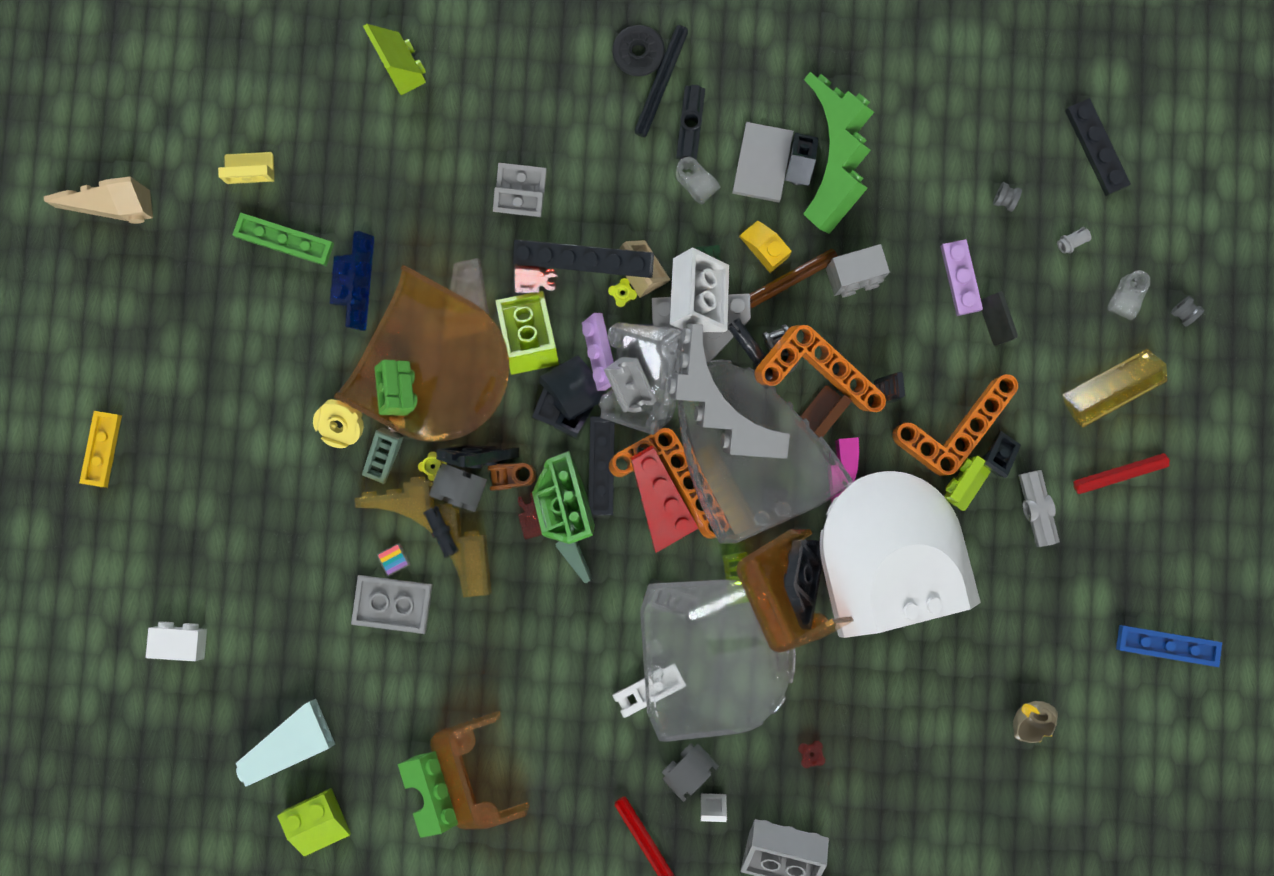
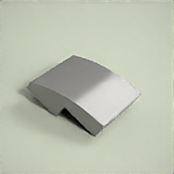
(520, 189)

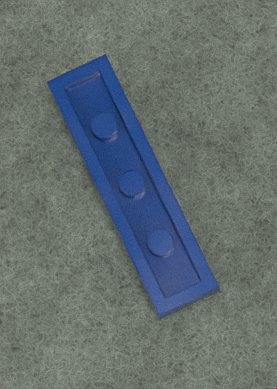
(1169, 646)

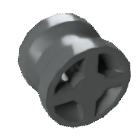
(1007, 196)
(1187, 311)

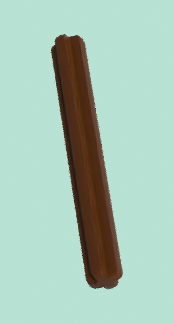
(791, 278)

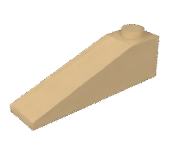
(114, 198)

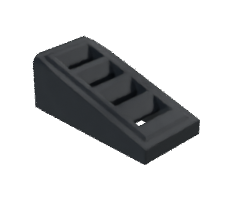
(891, 386)

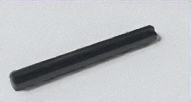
(661, 81)

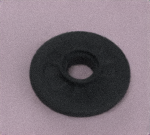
(635, 36)

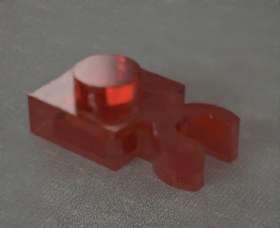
(529, 279)
(529, 519)

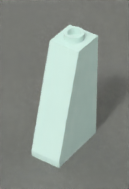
(293, 741)

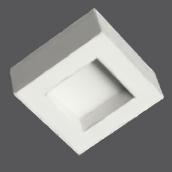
(713, 807)

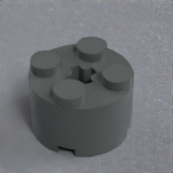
(457, 487)
(689, 771)

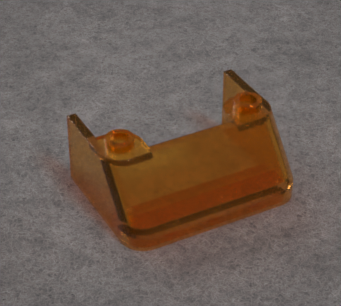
(763, 583)
(449, 747)

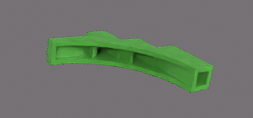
(841, 183)

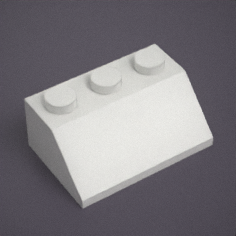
(699, 291)

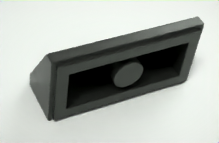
(998, 319)

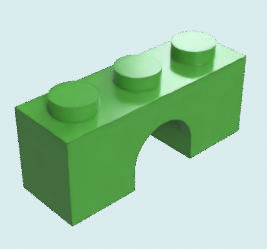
(426, 775)

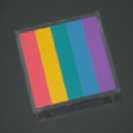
(393, 559)

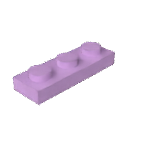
(961, 277)
(598, 349)

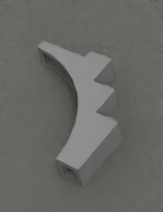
(713, 411)

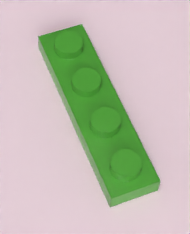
(283, 239)

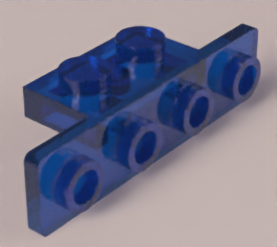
(352, 280)

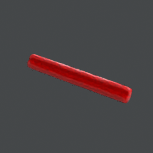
(1121, 473)
(642, 837)

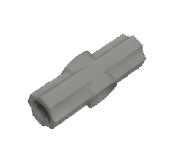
(1039, 508)

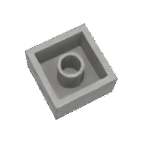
(857, 270)

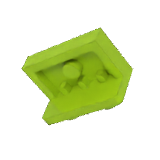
(967, 483)

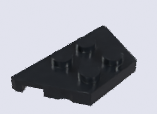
(475, 455)
(803, 579)

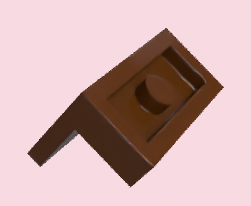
(825, 410)

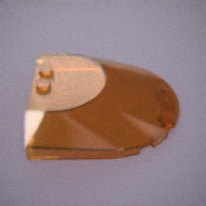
(451, 349)

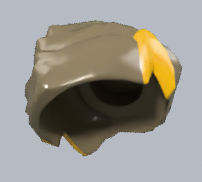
(1035, 721)

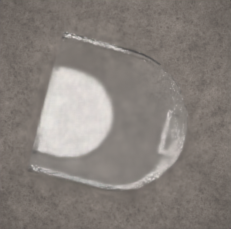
(708, 661)

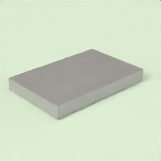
(762, 162)
(391, 604)

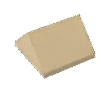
(646, 285)

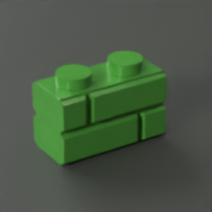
(395, 387)

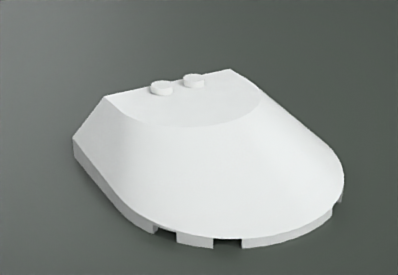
(894, 555)

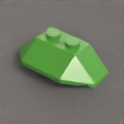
(562, 501)

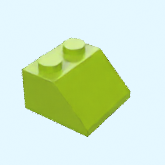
(314, 823)

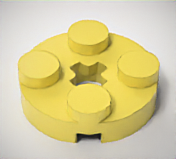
(347, 415)

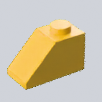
(766, 245)

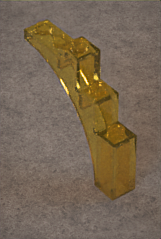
(472, 557)

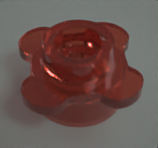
(817, 759)

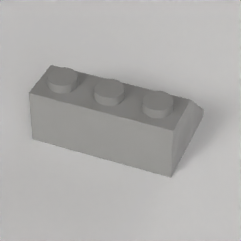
(783, 851)

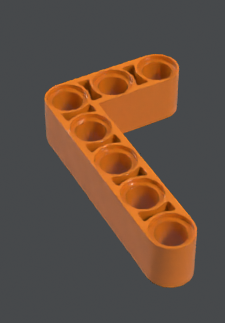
(824, 365)
(963, 431)
(677, 475)

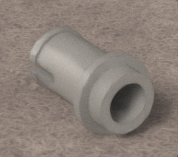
(1068, 243)

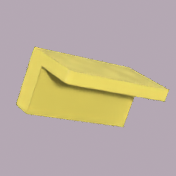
(248, 168)

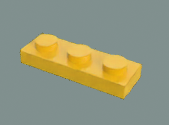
(100, 449)

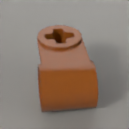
(506, 476)

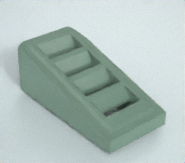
(374, 452)
(575, 558)

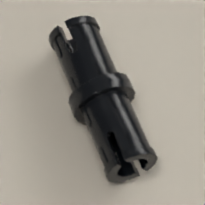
(441, 531)

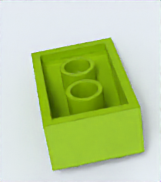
(397, 58)
(527, 332)

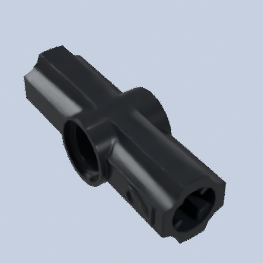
(691, 110)

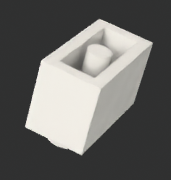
(176, 643)

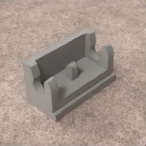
(629, 384)

